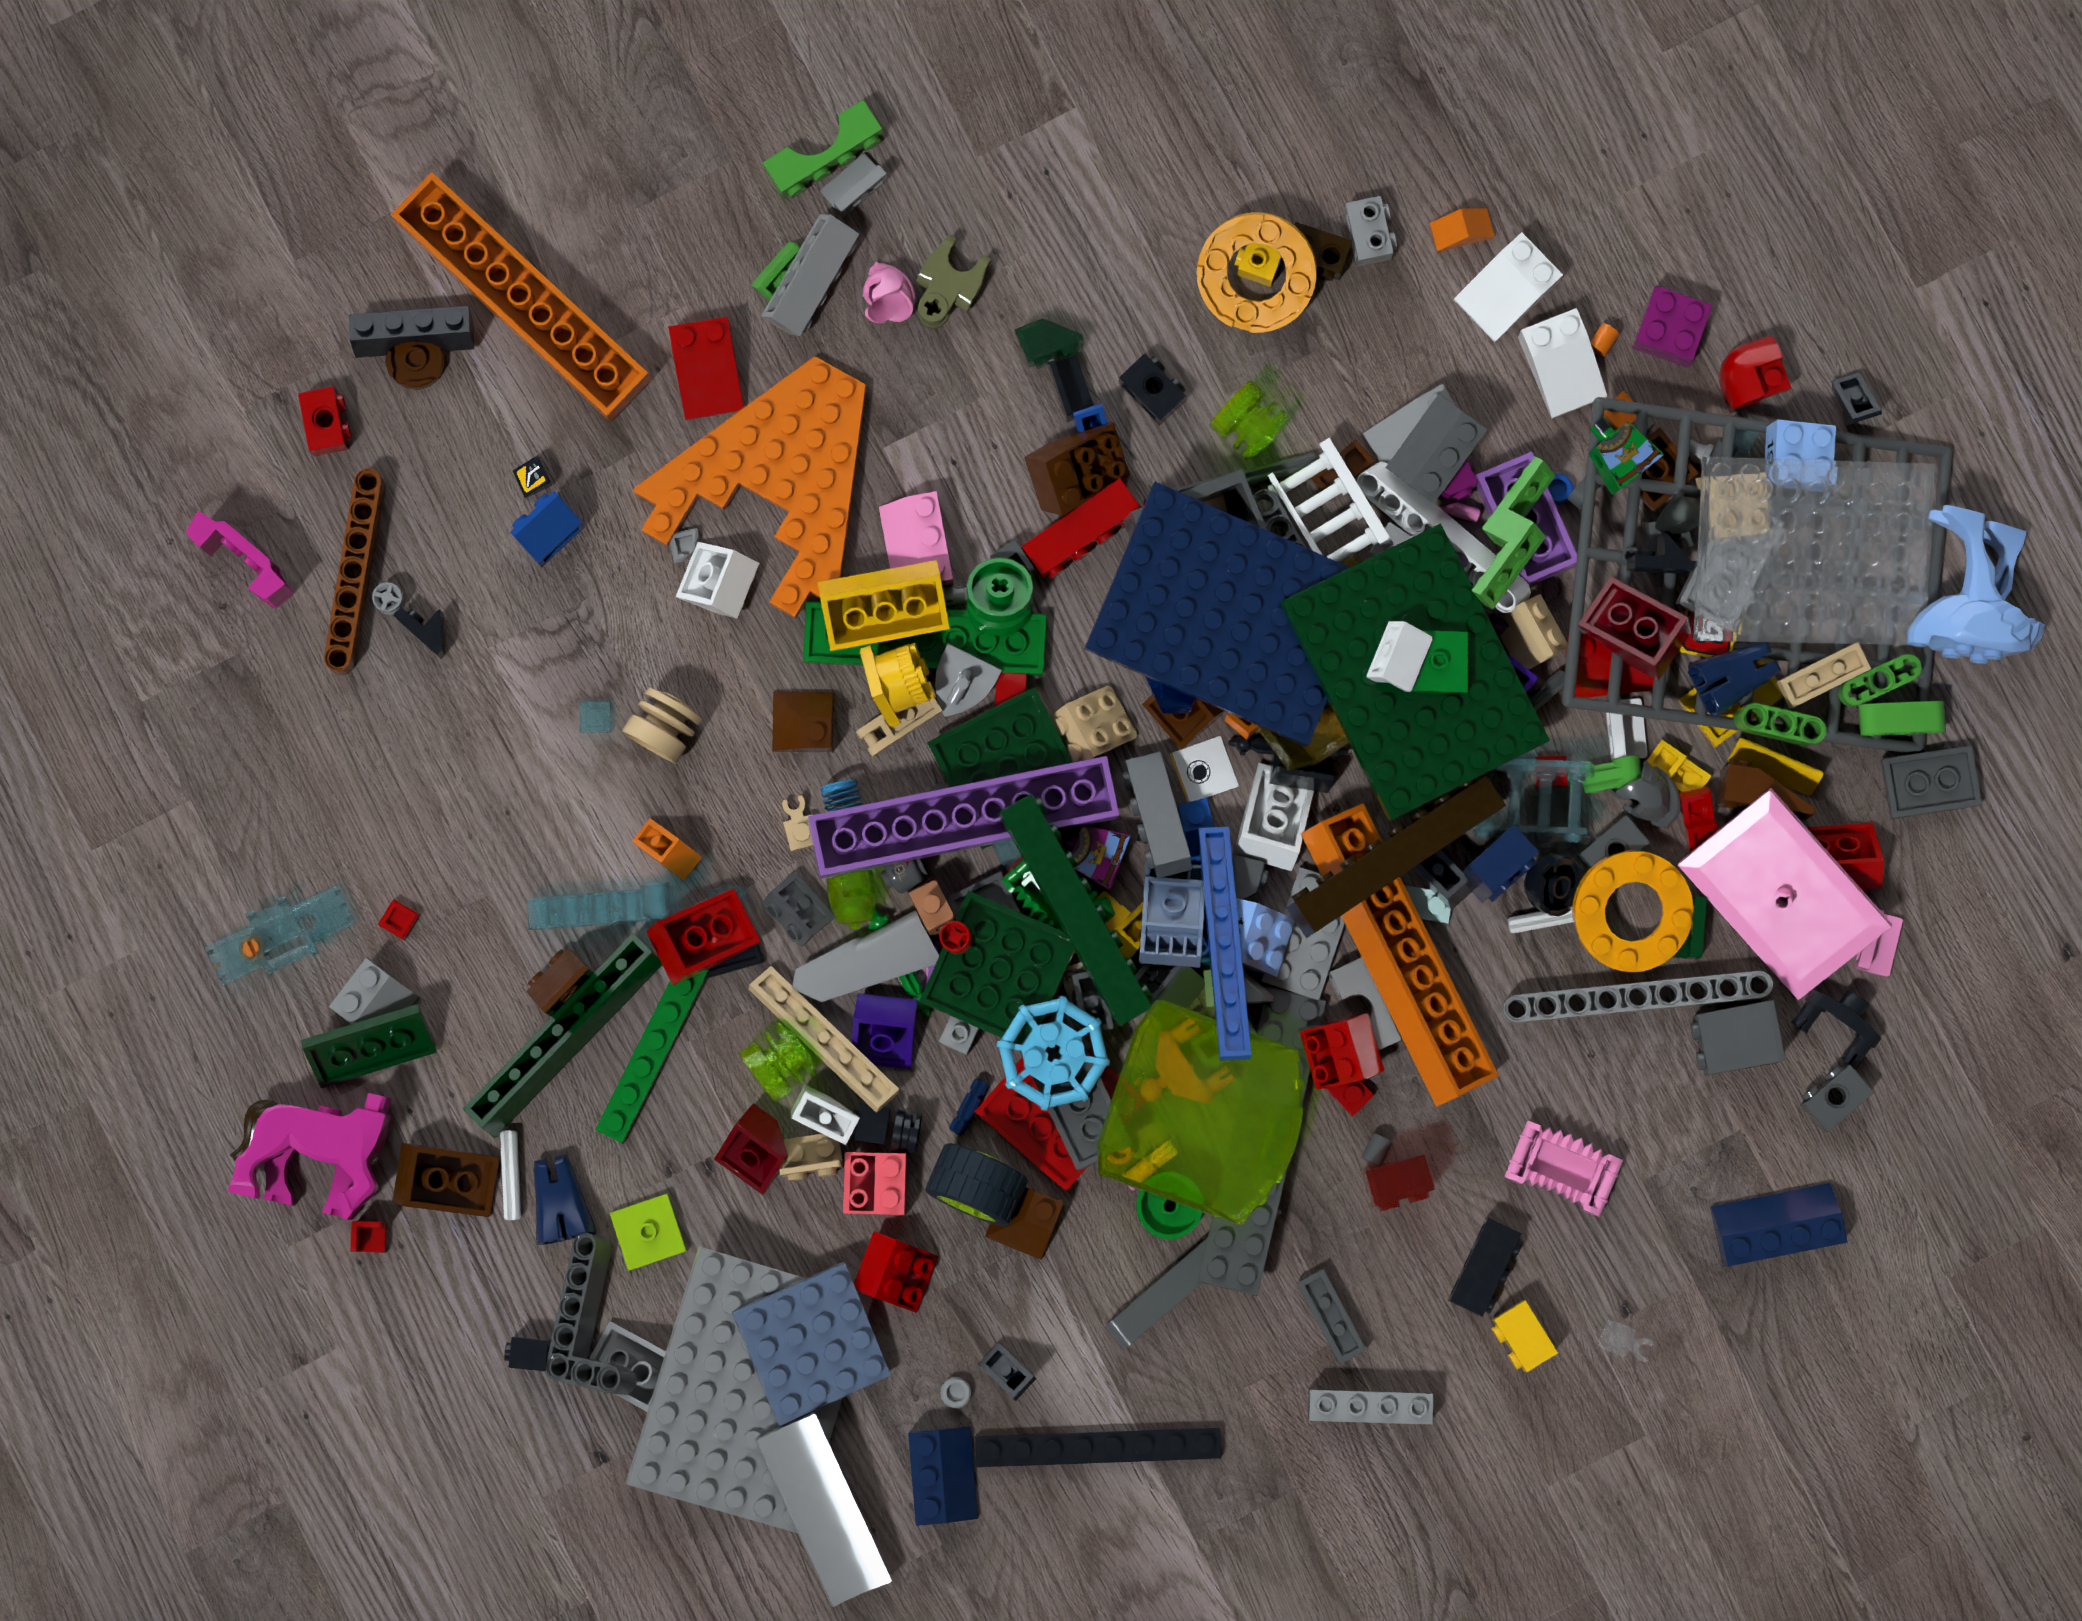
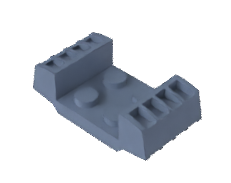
(1172, 918)

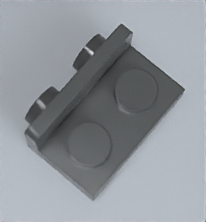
(797, 909)

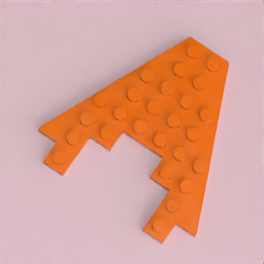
(789, 448)

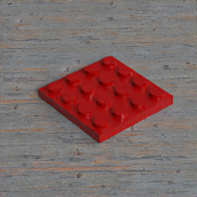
(1033, 1129)

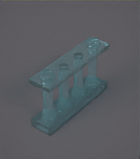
(1546, 772)

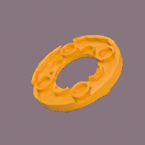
(1253, 314)
(1592, 898)

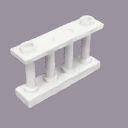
(1343, 484)

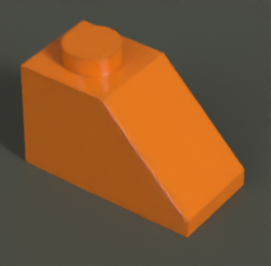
(666, 849)

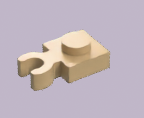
(797, 828)

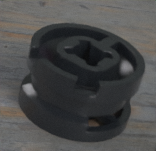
(906, 1132)

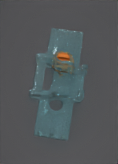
(275, 926)

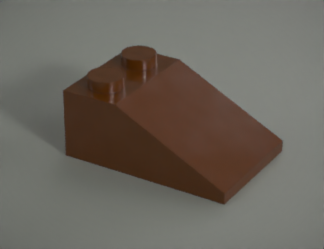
(1742, 785)
(559, 981)
(445, 1180)

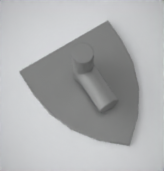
(962, 680)

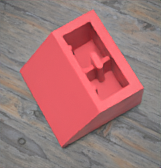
(875, 1183)

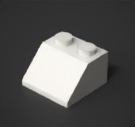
(717, 579)

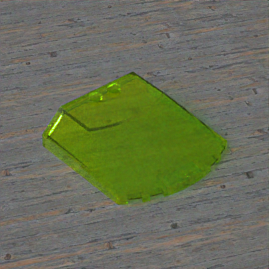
(1197, 1124)

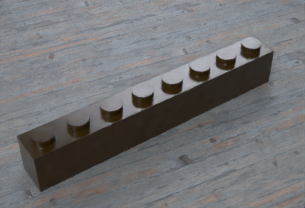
(1394, 857)

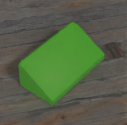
(772, 275)

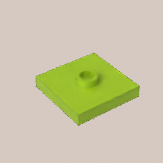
(648, 1232)

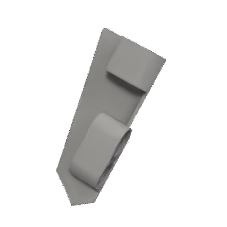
(870, 960)

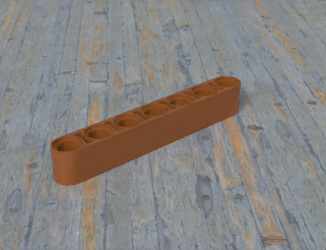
(350, 557)

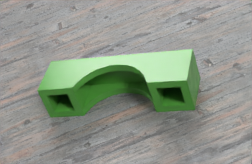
(793, 170)

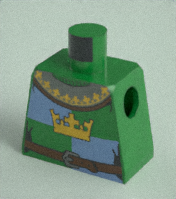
(1621, 454)

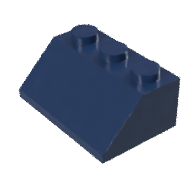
(942, 1475)

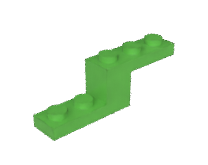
(1513, 532)

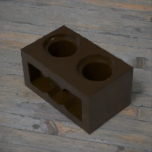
(1323, 243)

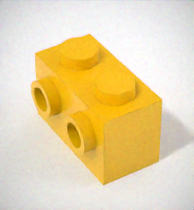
(1258, 263)
(1523, 1336)

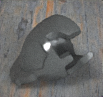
(1653, 796)

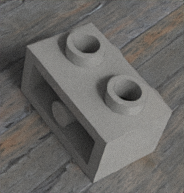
(1369, 231)

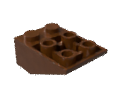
(1076, 468)

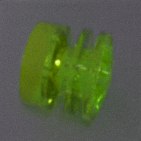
(1249, 420)
(778, 1062)

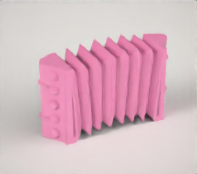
(1564, 1166)

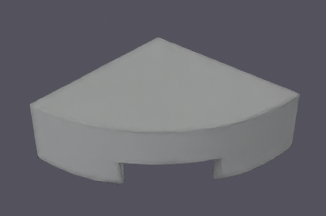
(683, 544)

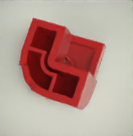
(1752, 374)

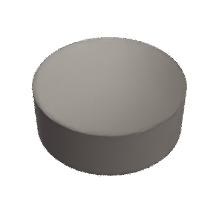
(955, 1392)

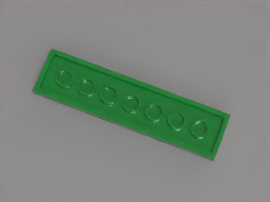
(1011, 653)

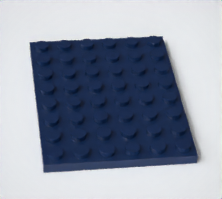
(1205, 613)

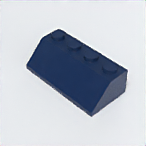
(1778, 1225)

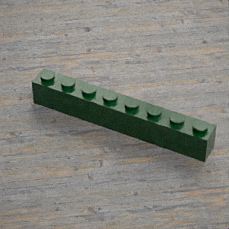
(1075, 910)
(563, 1036)

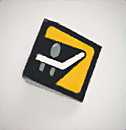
(532, 477)

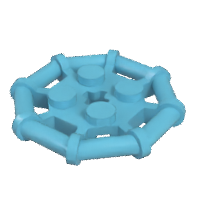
(1046, 1036)

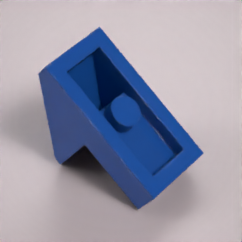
(1194, 816)

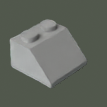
(371, 994)

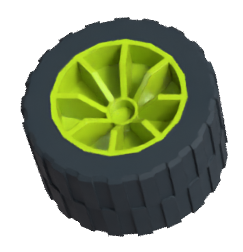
(976, 1184)

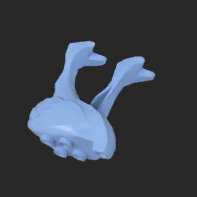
(1978, 619)

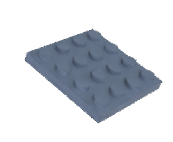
(811, 1343)

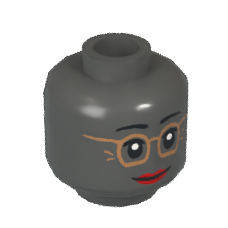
(905, 875)

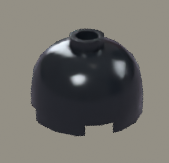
(1552, 884)

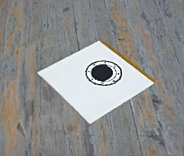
(1204, 769)

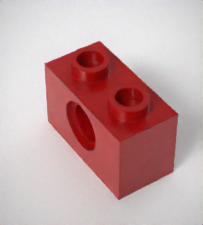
(313, 407)

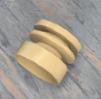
(662, 725)

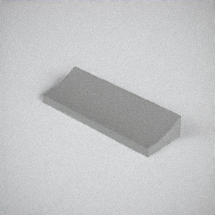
(822, 1509)

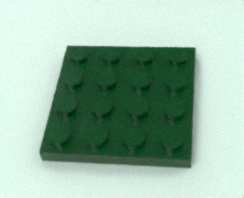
(1000, 743)
(1006, 967)

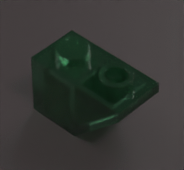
(1046, 340)

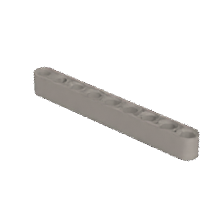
(1651, 1001)

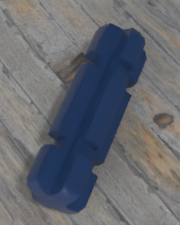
(968, 1106)

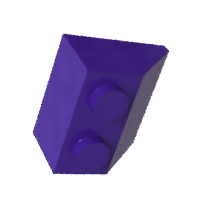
(885, 1029)

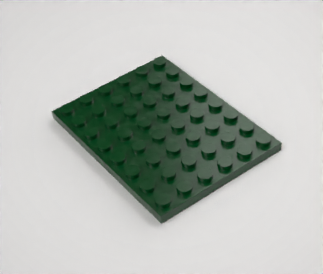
(1413, 741)

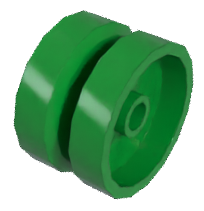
(999, 596)
(1163, 1223)

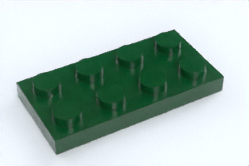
(369, 1046)

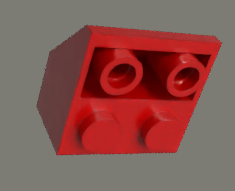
(1342, 1051)
(895, 1272)

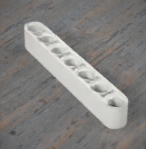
(1419, 514)

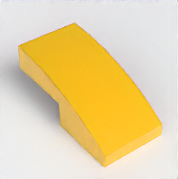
(1676, 765)

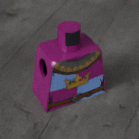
(1096, 854)

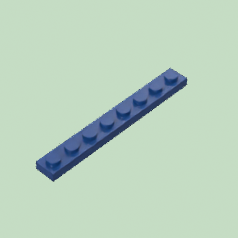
(1224, 944)

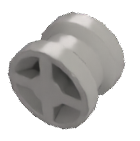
(383, 596)

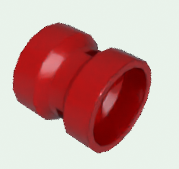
(951, 936)

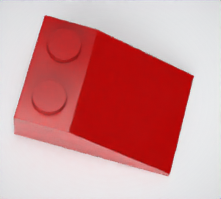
(706, 368)
(702, 936)

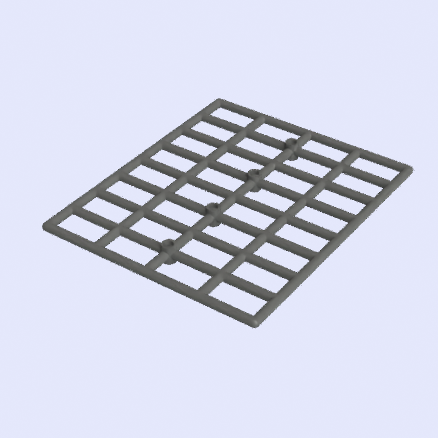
(1794, 655)

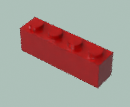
(1080, 530)

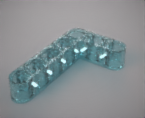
(650, 903)

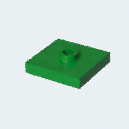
(1444, 664)

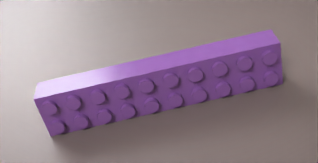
(957, 817)

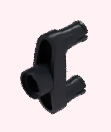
(1847, 1010)

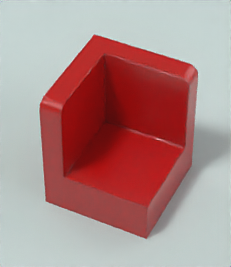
(368, 1236)

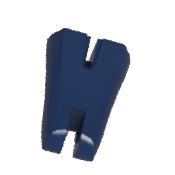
(1731, 676)
(559, 1203)

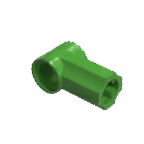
(1613, 774)

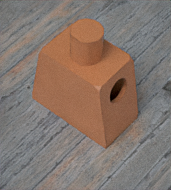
(931, 906)

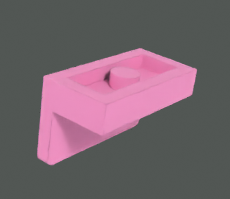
(1879, 955)

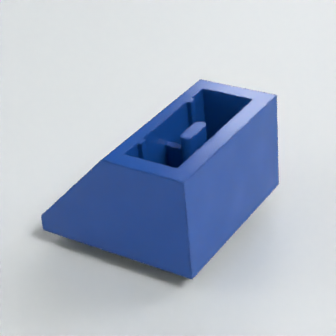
(546, 528)

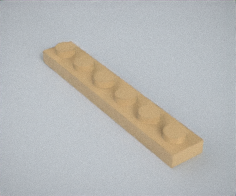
(823, 1039)

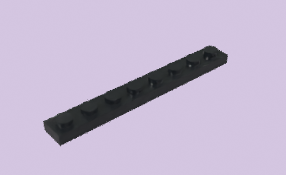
(1098, 1447)

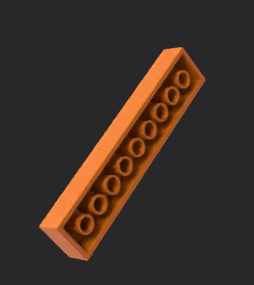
(521, 297)
(1405, 966)

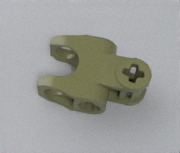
(948, 286)

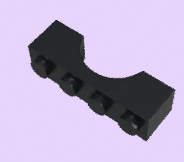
(379, 331)

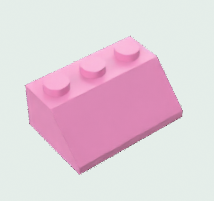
(916, 533)

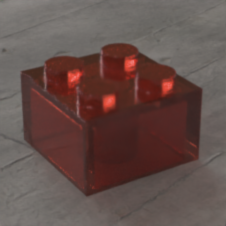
(1398, 1181)

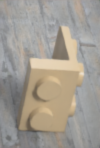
(1532, 633)
(1093, 725)

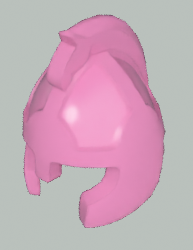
(888, 294)

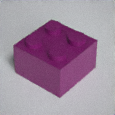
(1671, 326)

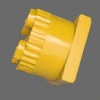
(897, 680)

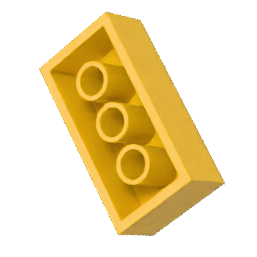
(883, 605)

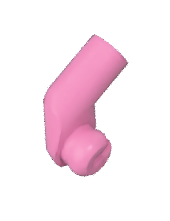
(1462, 511)

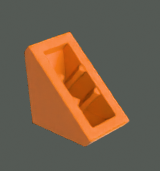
(1461, 228)

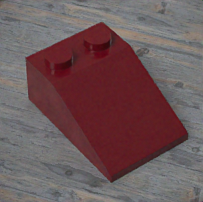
(1636, 627)

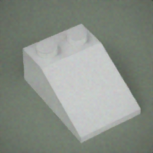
(1508, 287)
(1562, 362)
(1273, 821)

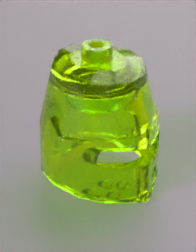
(852, 897)

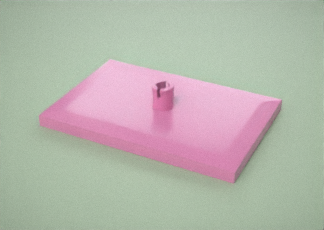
(1772, 856)

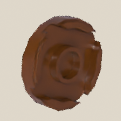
(415, 364)

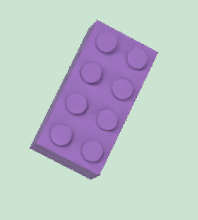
(1556, 551)

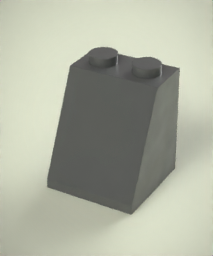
(1737, 1038)

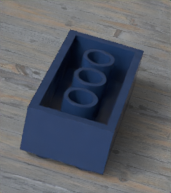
(1501, 865)

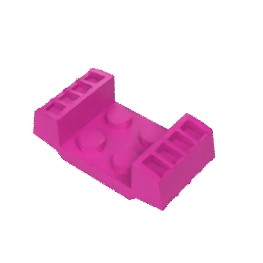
(211, 535)

